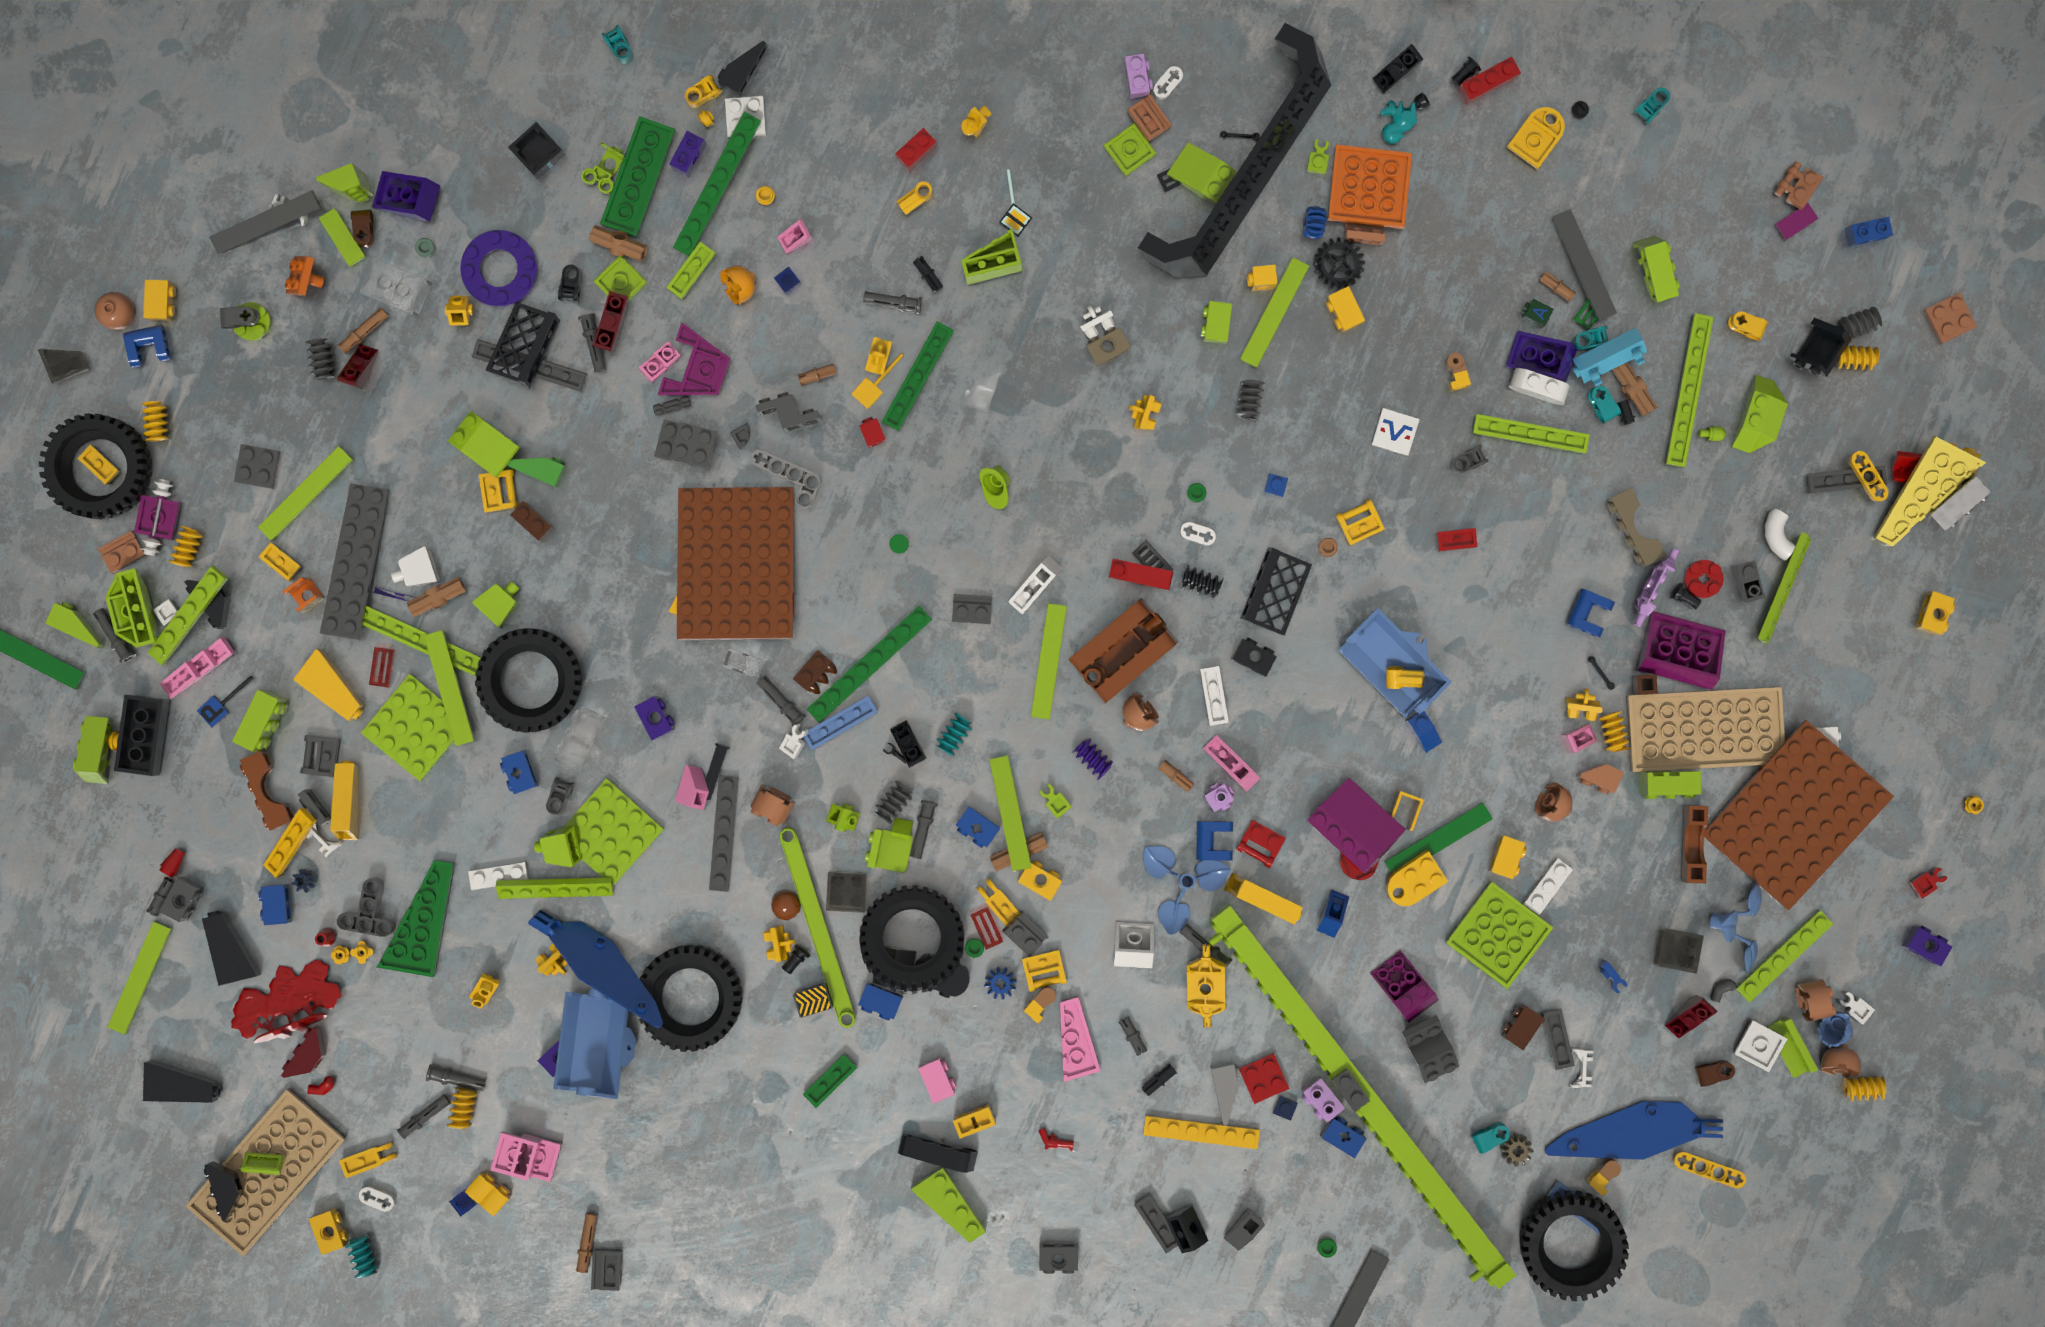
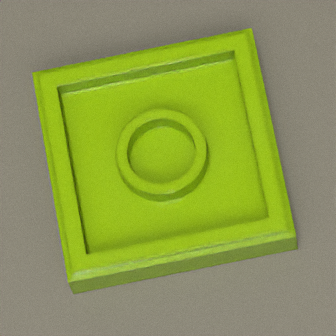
(1129, 149)
(621, 279)

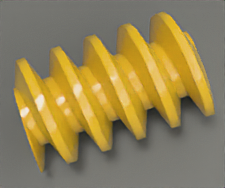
(1859, 356)
(155, 421)
(185, 547)
(1614, 728)
(1864, 1087)
(462, 1108)

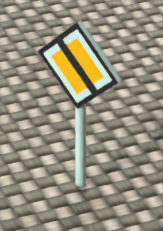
(1015, 216)

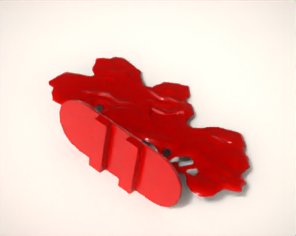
(287, 998)

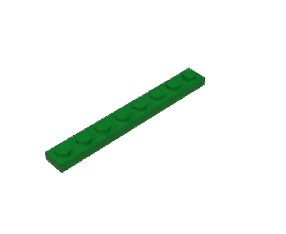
(717, 184)
(869, 664)

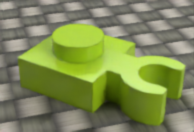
(1318, 160)
(1057, 803)

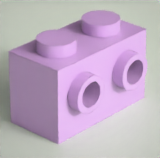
(1136, 73)
(1323, 1100)

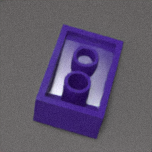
(406, 195)
(1542, 355)

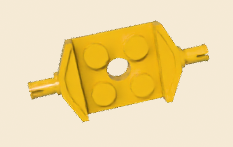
(1211, 972)

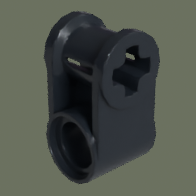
(570, 285)

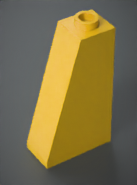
(328, 685)
(345, 801)
(1263, 898)

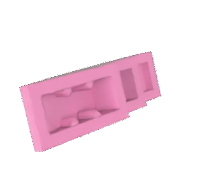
(197, 667)

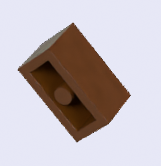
(532, 521)
(1522, 1026)

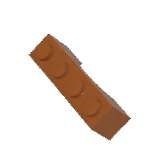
(256, 769)
(1693, 860)

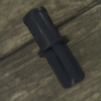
(928, 274)
(1159, 1080)

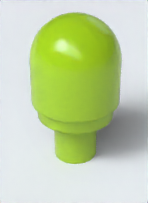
(1713, 433)

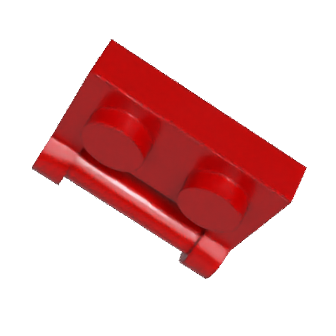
(1265, 838)

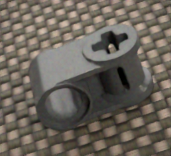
(236, 317)
(1472, 459)
(560, 795)

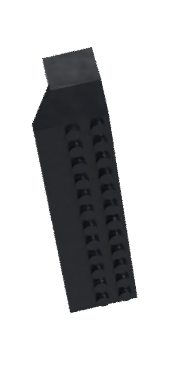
(1199, 253)

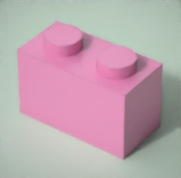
(937, 1080)

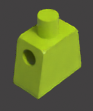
(498, 603)
(559, 847)

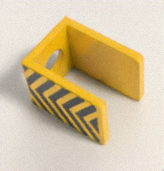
(1416, 811)

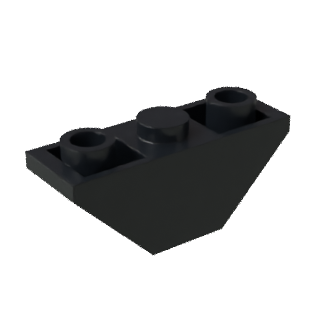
(1398, 68)
(217, 609)
(908, 744)
(224, 1188)

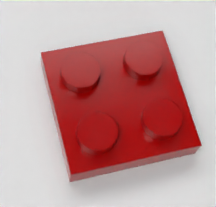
(1263, 1078)

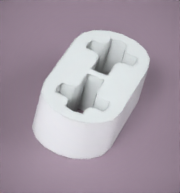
(1171, 85)
(1199, 529)
(379, 1194)

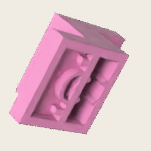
(526, 1156)

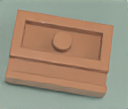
(1149, 118)
(121, 552)

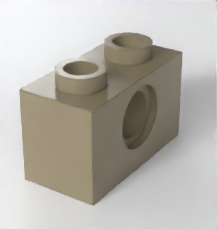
(1101, 356)

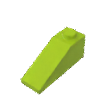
(72, 622)

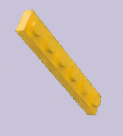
(1201, 1132)

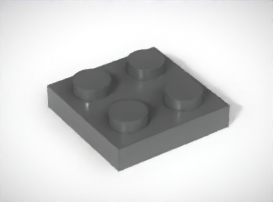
(257, 466)

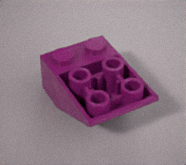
(1404, 986)

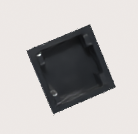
(536, 150)

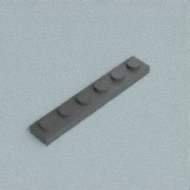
(723, 833)

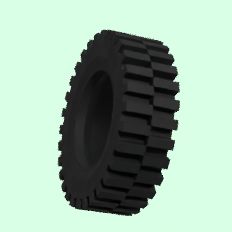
(59, 466)
(489, 684)
(918, 976)
(719, 1024)
(1574, 1281)

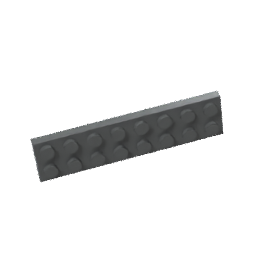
(354, 562)

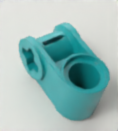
(617, 42)
(1650, 107)
(1593, 337)
(1605, 405)
(1488, 1137)

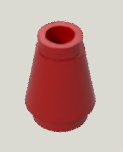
(172, 863)
(329, 937)

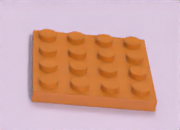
(1369, 186)

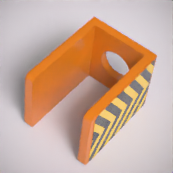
(297, 590)

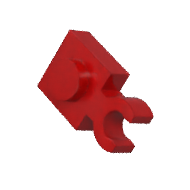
(1926, 884)

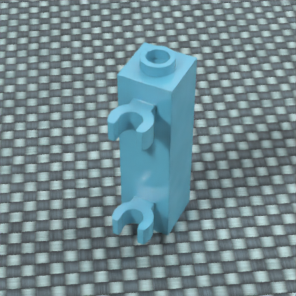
(1609, 356)

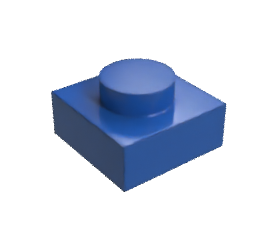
(1276, 485)

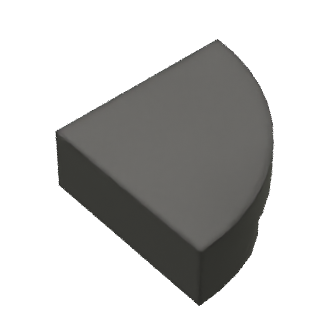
(741, 435)

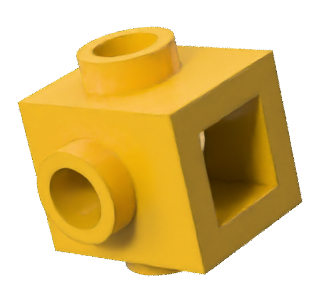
(459, 310)

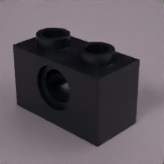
(1242, 656)
(1187, 1229)

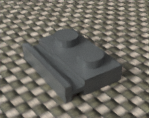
(972, 609)
(310, 801)
(1025, 933)
(606, 1270)

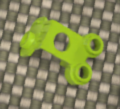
(601, 173)

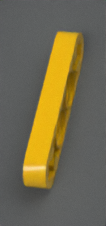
(1709, 1168)

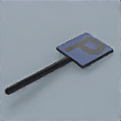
(214, 711)

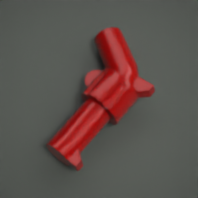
(1054, 1142)

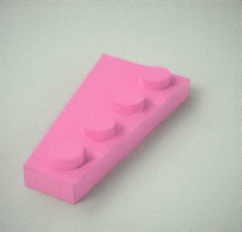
(1077, 1046)

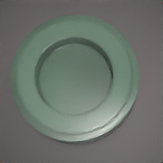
(425, 247)

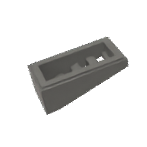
(1142, 548)

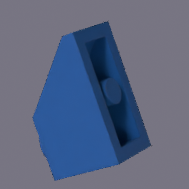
(1424, 731)
(1333, 914)

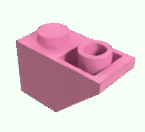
(692, 788)

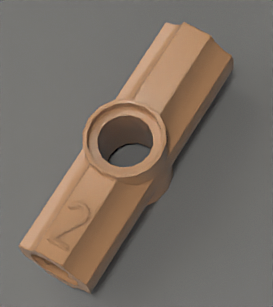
(618, 243)
(1634, 388)
(436, 597)
(1034, 844)

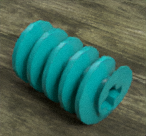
(954, 734)
(361, 1256)

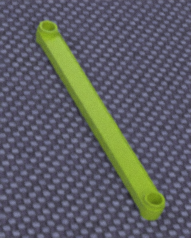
(817, 927)

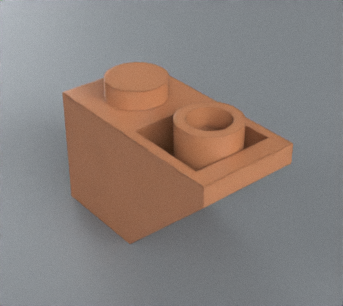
(1603, 776)

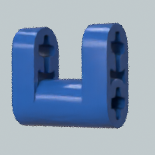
(146, 336)
(1582, 609)
(1205, 840)

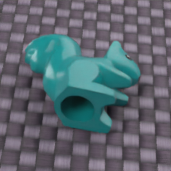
(1402, 122)

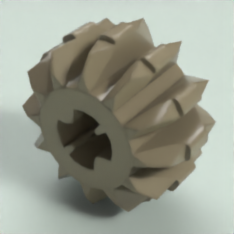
(1521, 1155)

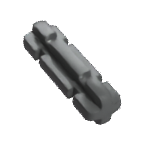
(671, 405)

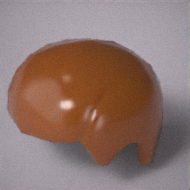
(785, 904)

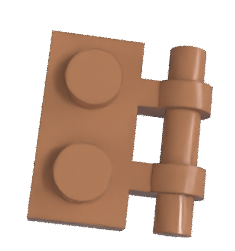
(1804, 188)

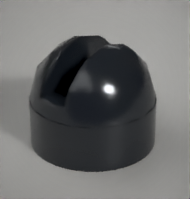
(1422, 100)

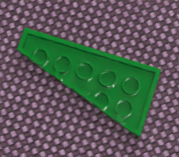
(419, 934)

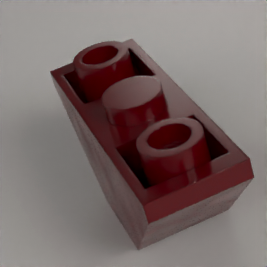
(611, 321)
(358, 367)
(1690, 1016)
(307, 1055)

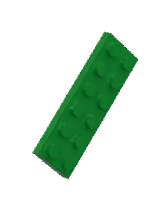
(638, 176)

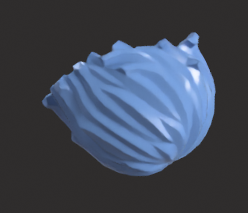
(1835, 1029)

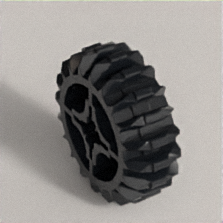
(1348, 249)

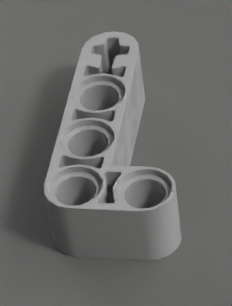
(784, 473)

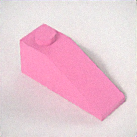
(1231, 763)

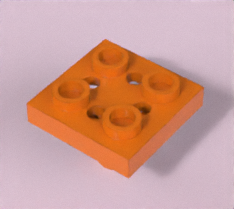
(301, 276)

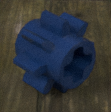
(298, 881)

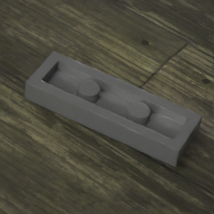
(1558, 1039)
(1156, 1222)

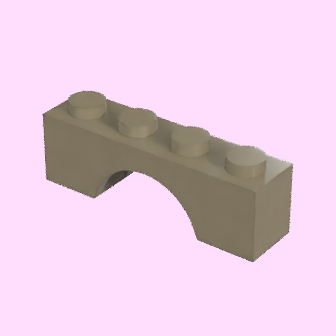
(1624, 506)

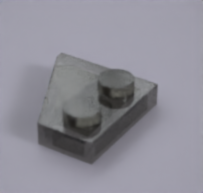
(63, 364)

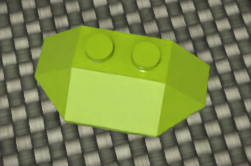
(1760, 416)
(131, 609)

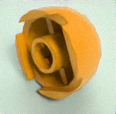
(739, 283)

